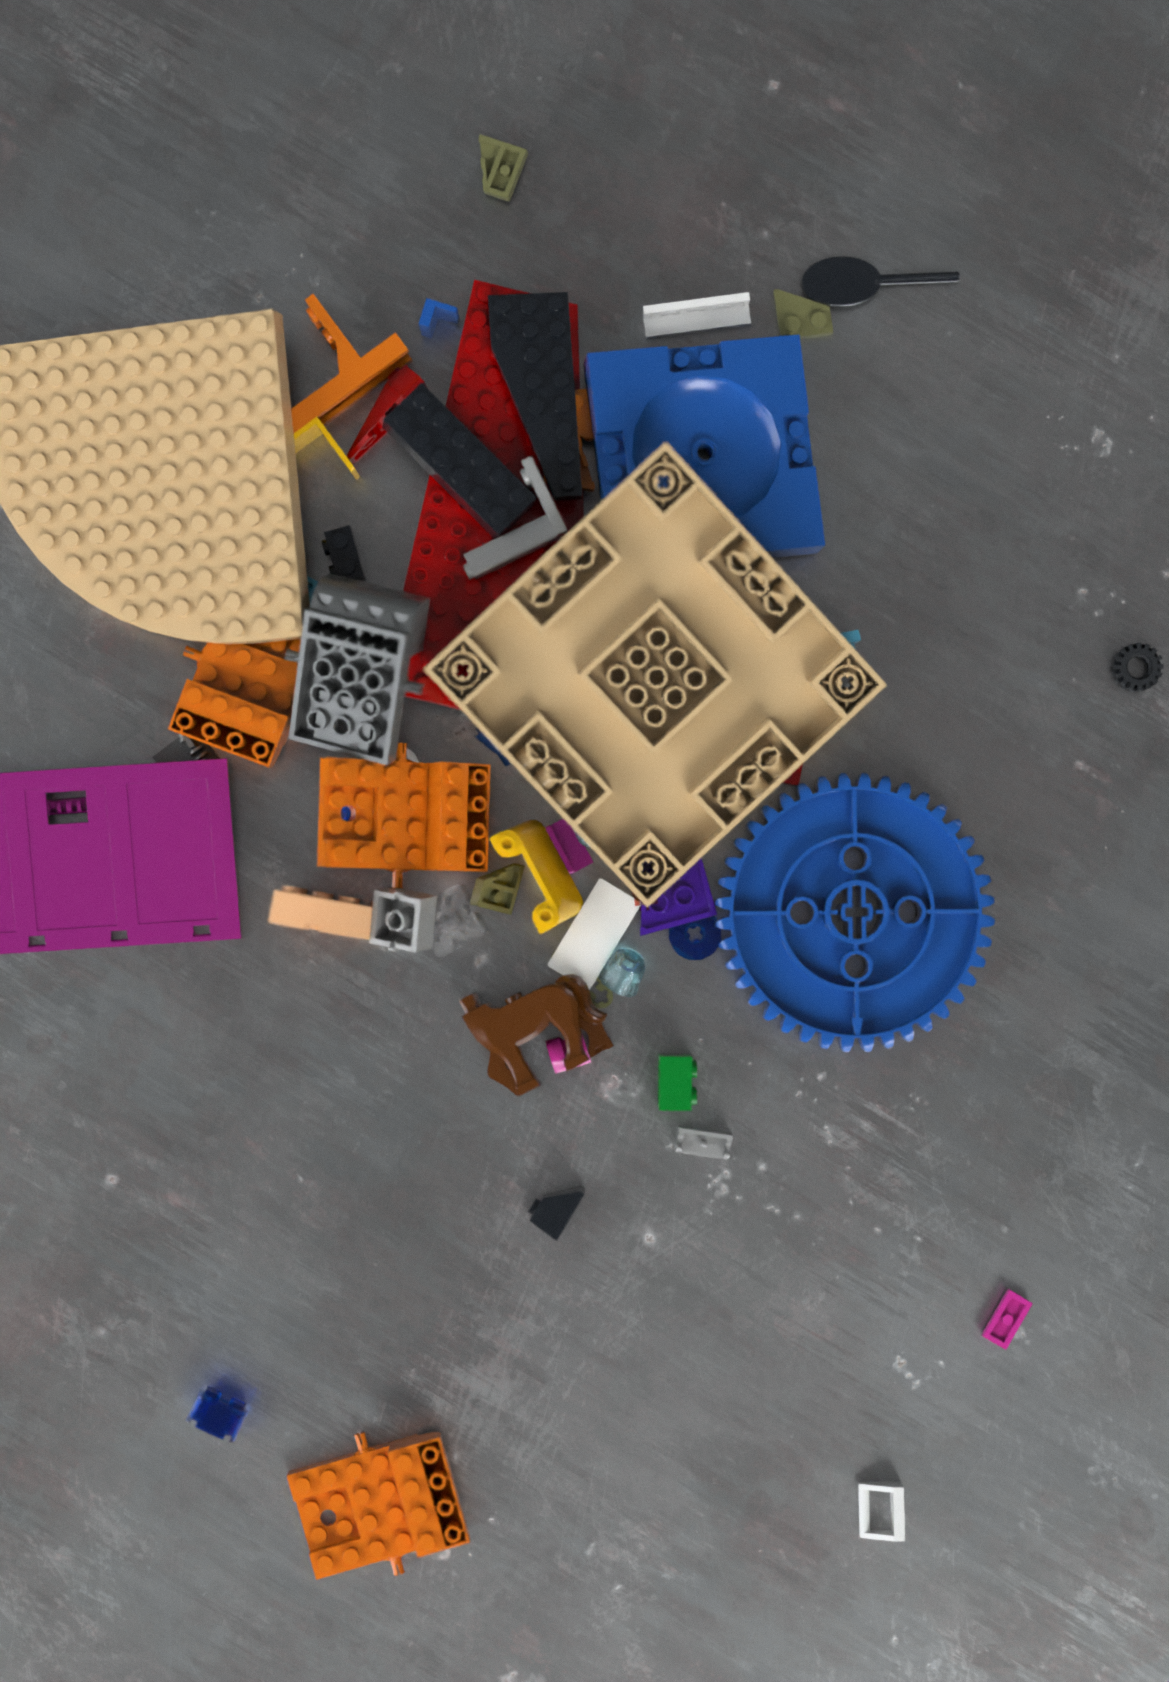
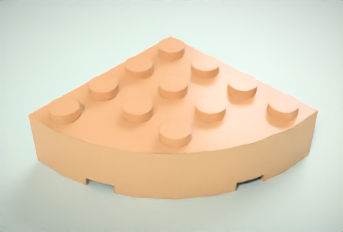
(321, 912)

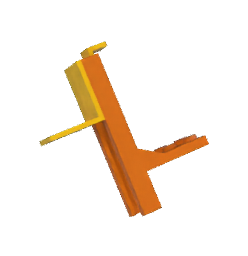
(355, 380)

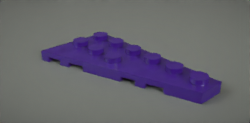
(681, 903)

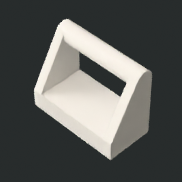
(896, 1491)

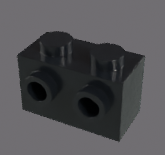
(344, 553)

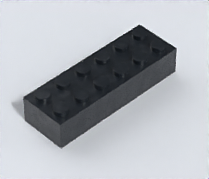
(458, 461)

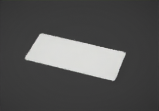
(594, 932)

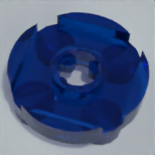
(698, 948)

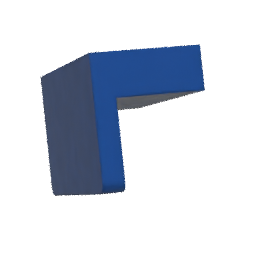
(432, 312)

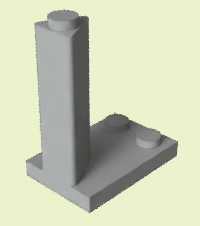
(523, 539)

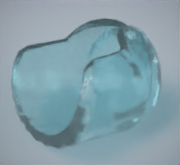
(623, 972)

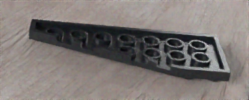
(535, 359)

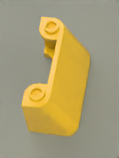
(547, 867)

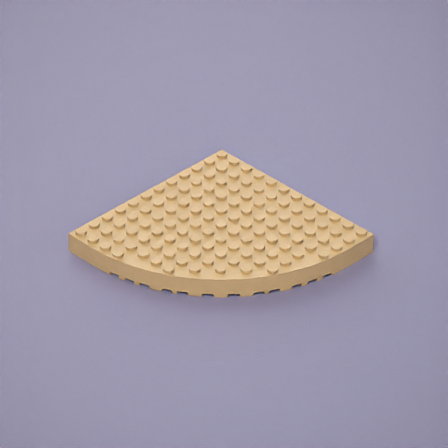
(161, 474)

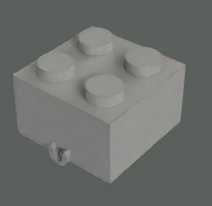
(403, 919)

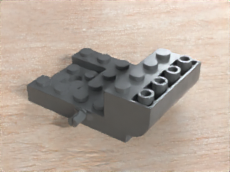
(356, 667)

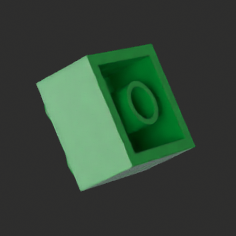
(675, 1082)

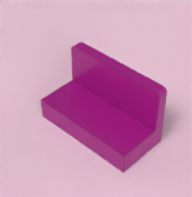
(569, 848)

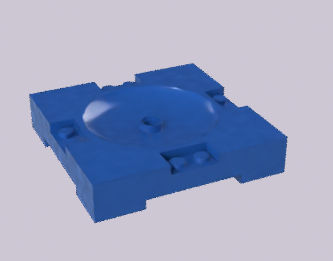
(727, 398)

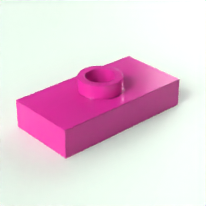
(1007, 1319)

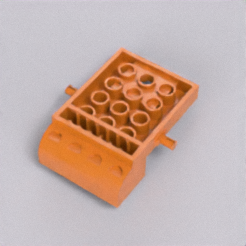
(239, 699)
(404, 815)
(384, 1503)

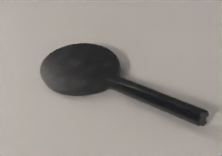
(854, 281)

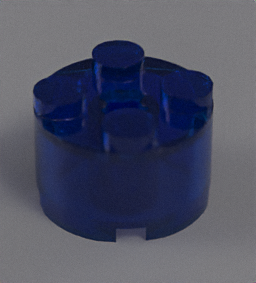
(217, 1415)

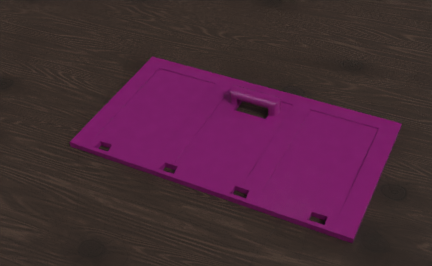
(143, 863)

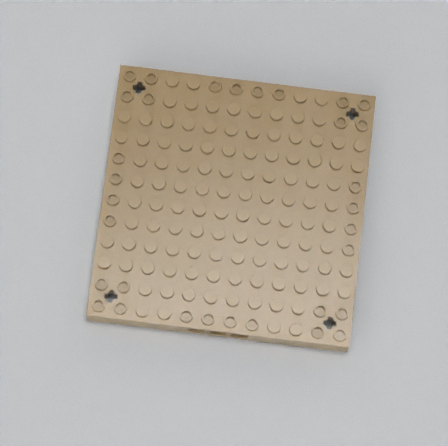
(655, 675)

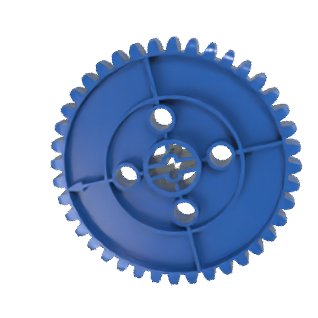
(906, 964)

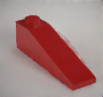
(395, 390)

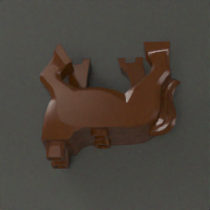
(507, 1027)

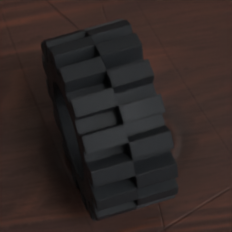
(1121, 667)

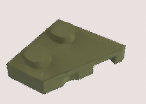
(500, 166)
(801, 316)
(498, 889)

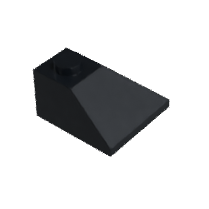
(555, 1210)

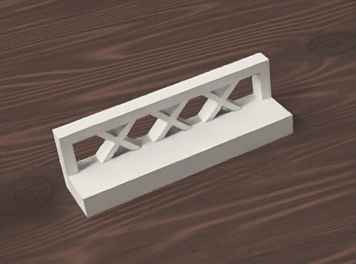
(696, 315)

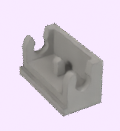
(703, 1142)

